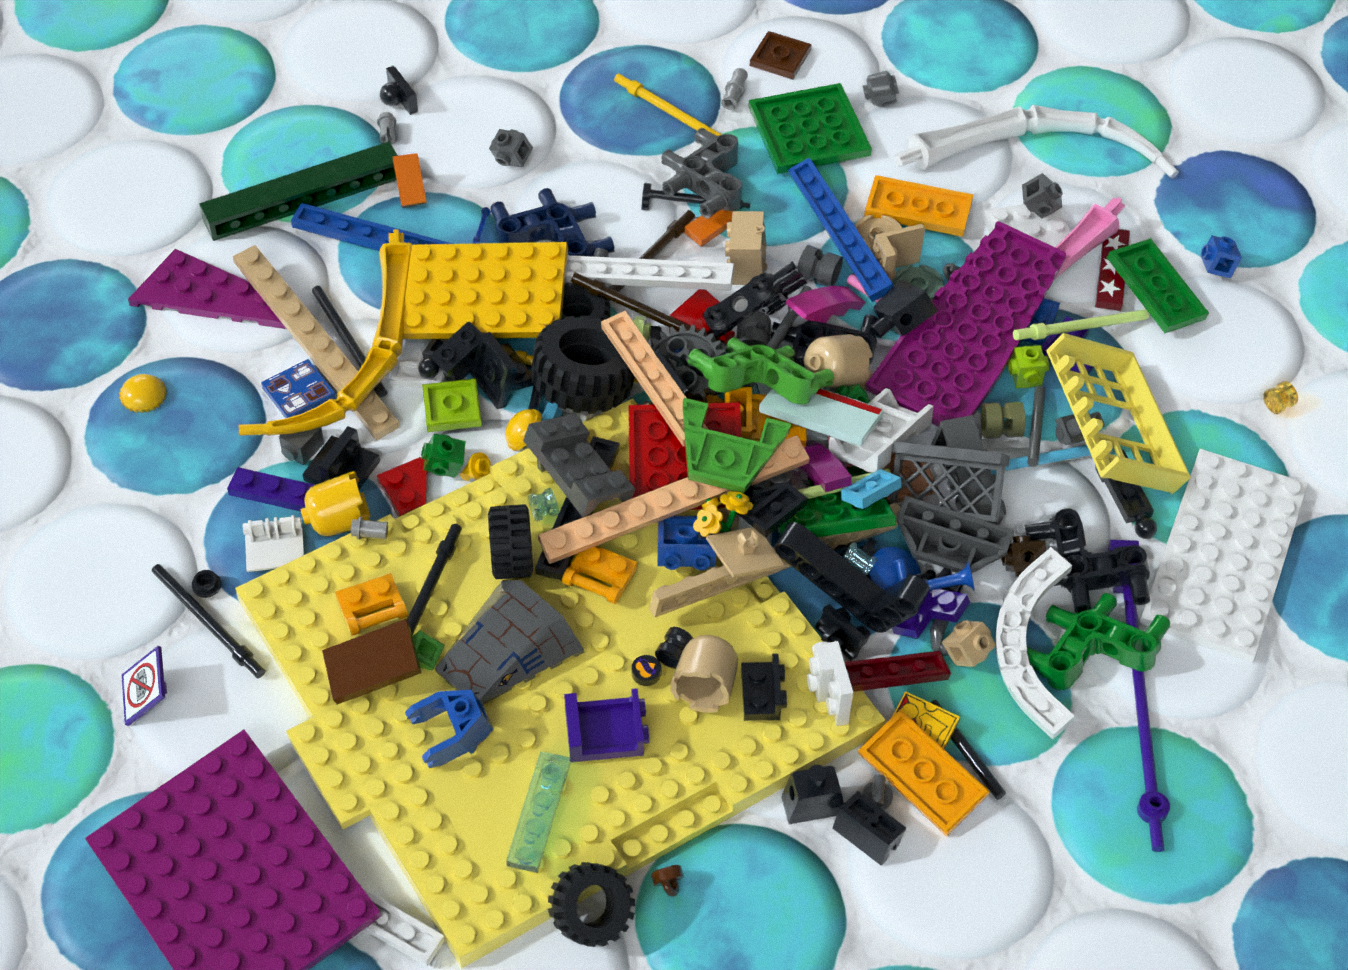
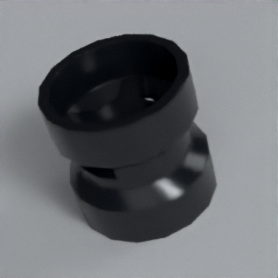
(671, 650)

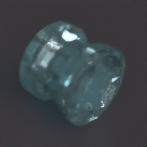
(543, 504)

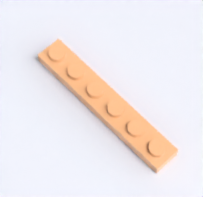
(647, 370)

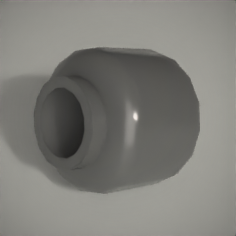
(881, 88)

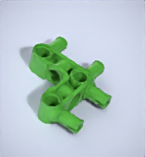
(762, 365)

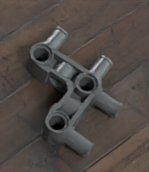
(703, 172)

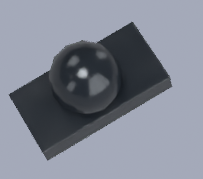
(398, 91)

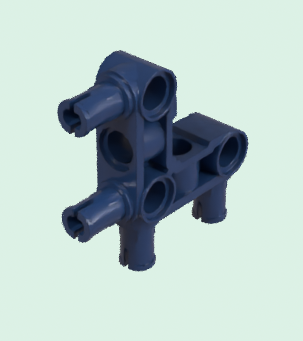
(550, 222)

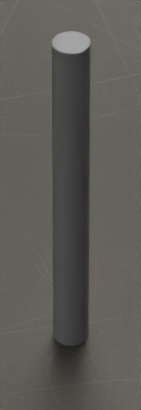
(1036, 426)

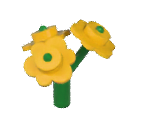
(712, 521)

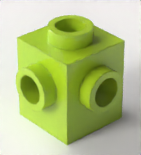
(1028, 366)

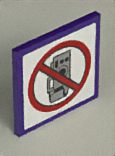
(143, 686)

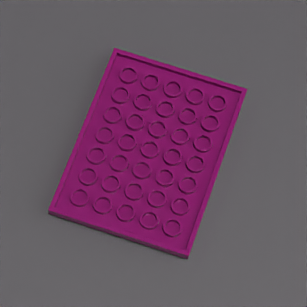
(232, 869)

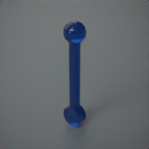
(485, 211)

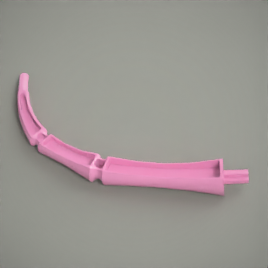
(1091, 231)

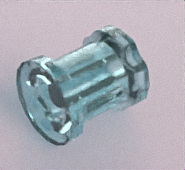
(859, 558)

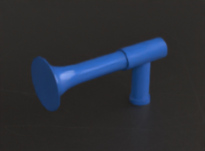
(963, 577)

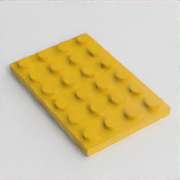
(493, 285)

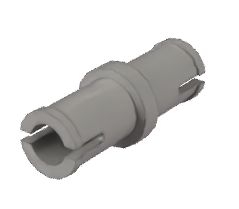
(734, 88)

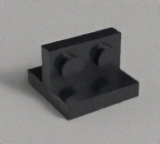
(499, 370)
(341, 457)

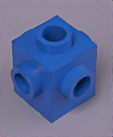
(1221, 256)

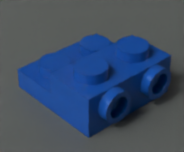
(682, 545)

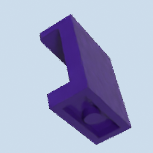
(605, 727)

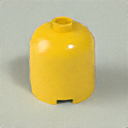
(334, 505)

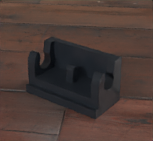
(868, 827)

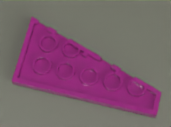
(202, 291)

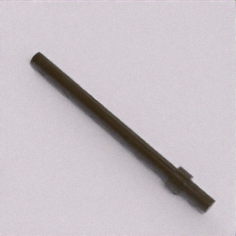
(673, 231)
(598, 289)

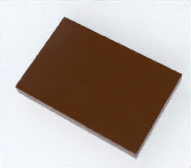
(371, 661)

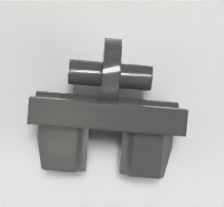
(1069, 431)

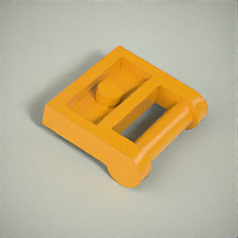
(602, 566)
(369, 598)

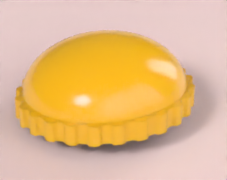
(142, 393)
(518, 426)

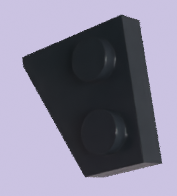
(773, 507)

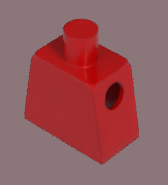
(692, 310)

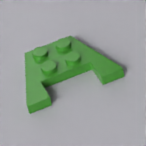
(725, 458)

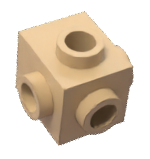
(969, 643)

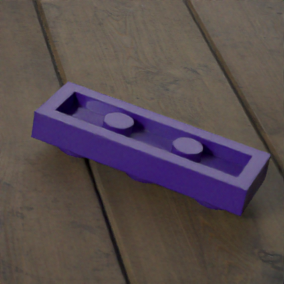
(268, 489)

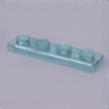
(538, 812)

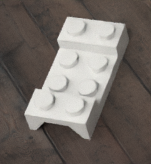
(895, 425)

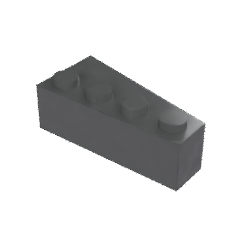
(966, 434)

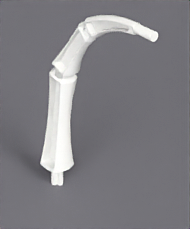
(935, 145)

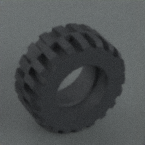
(560, 368)

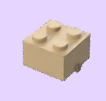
(746, 245)

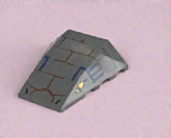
(508, 643)

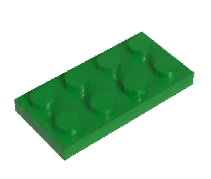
(1157, 285)

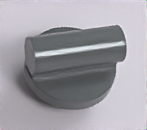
(879, 792)

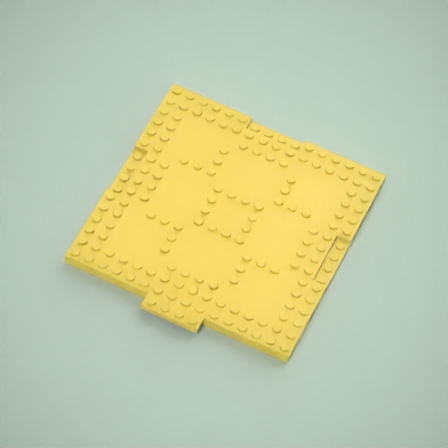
(459, 819)

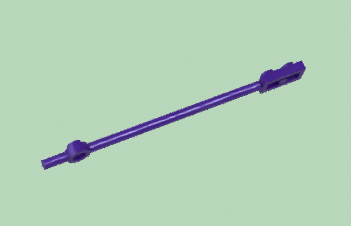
(1145, 810)

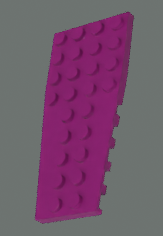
(969, 340)

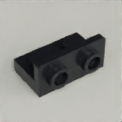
(458, 353)
(762, 689)

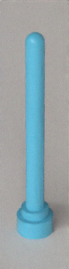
(1048, 457)

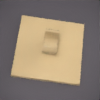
(745, 552)

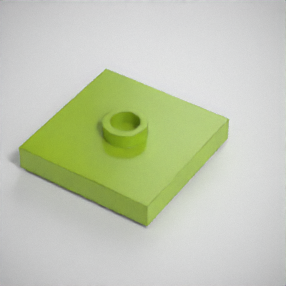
(451, 405)

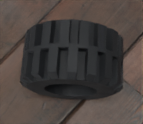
(580, 302)
(510, 541)
(616, 909)

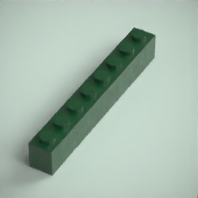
(310, 186)

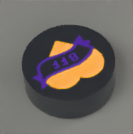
(646, 670)

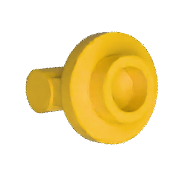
(477, 467)

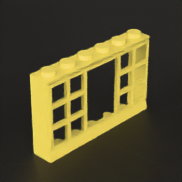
(1169, 469)

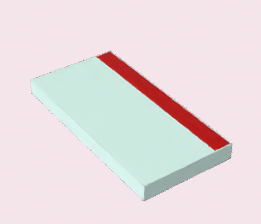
(826, 414)

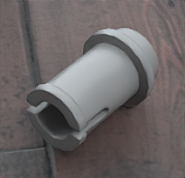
(386, 122)
(369, 529)

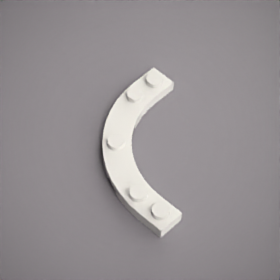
(1012, 648)

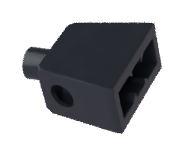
(902, 309)
(812, 794)

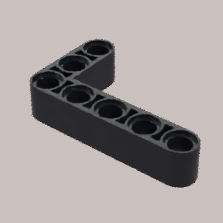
(846, 584)

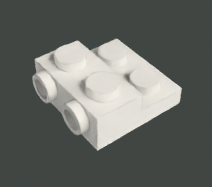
(831, 680)

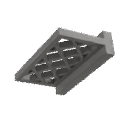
(957, 458)

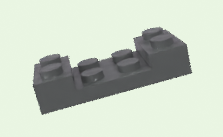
(574, 464)

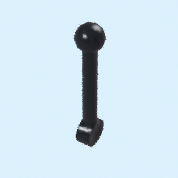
(929, 574)

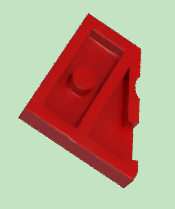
(405, 486)

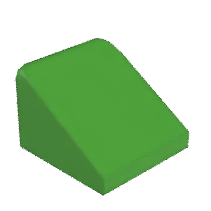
(427, 650)

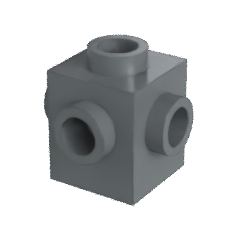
(510, 148)
(1042, 196)

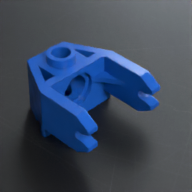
(467, 717)

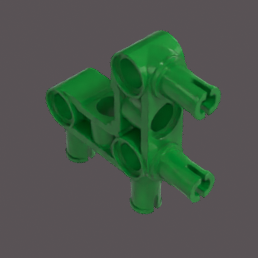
(1092, 634)

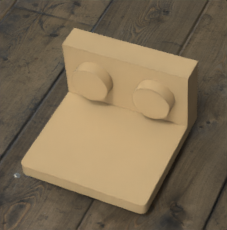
(898, 248)

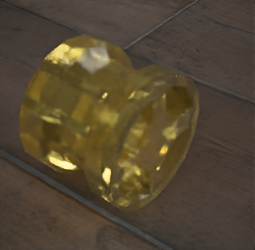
(1280, 397)

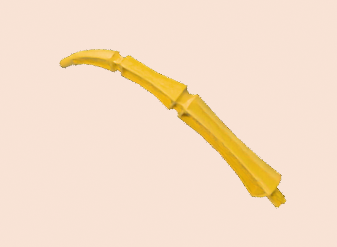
(379, 360)

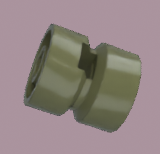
(993, 420)

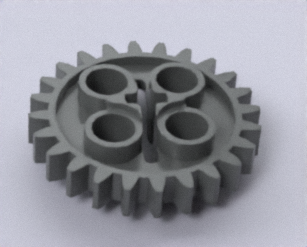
(689, 340)

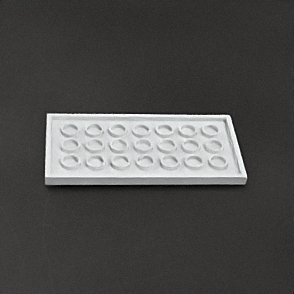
(1225, 554)

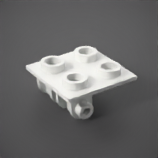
(272, 542)

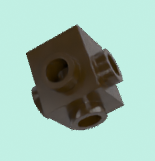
(1022, 553)

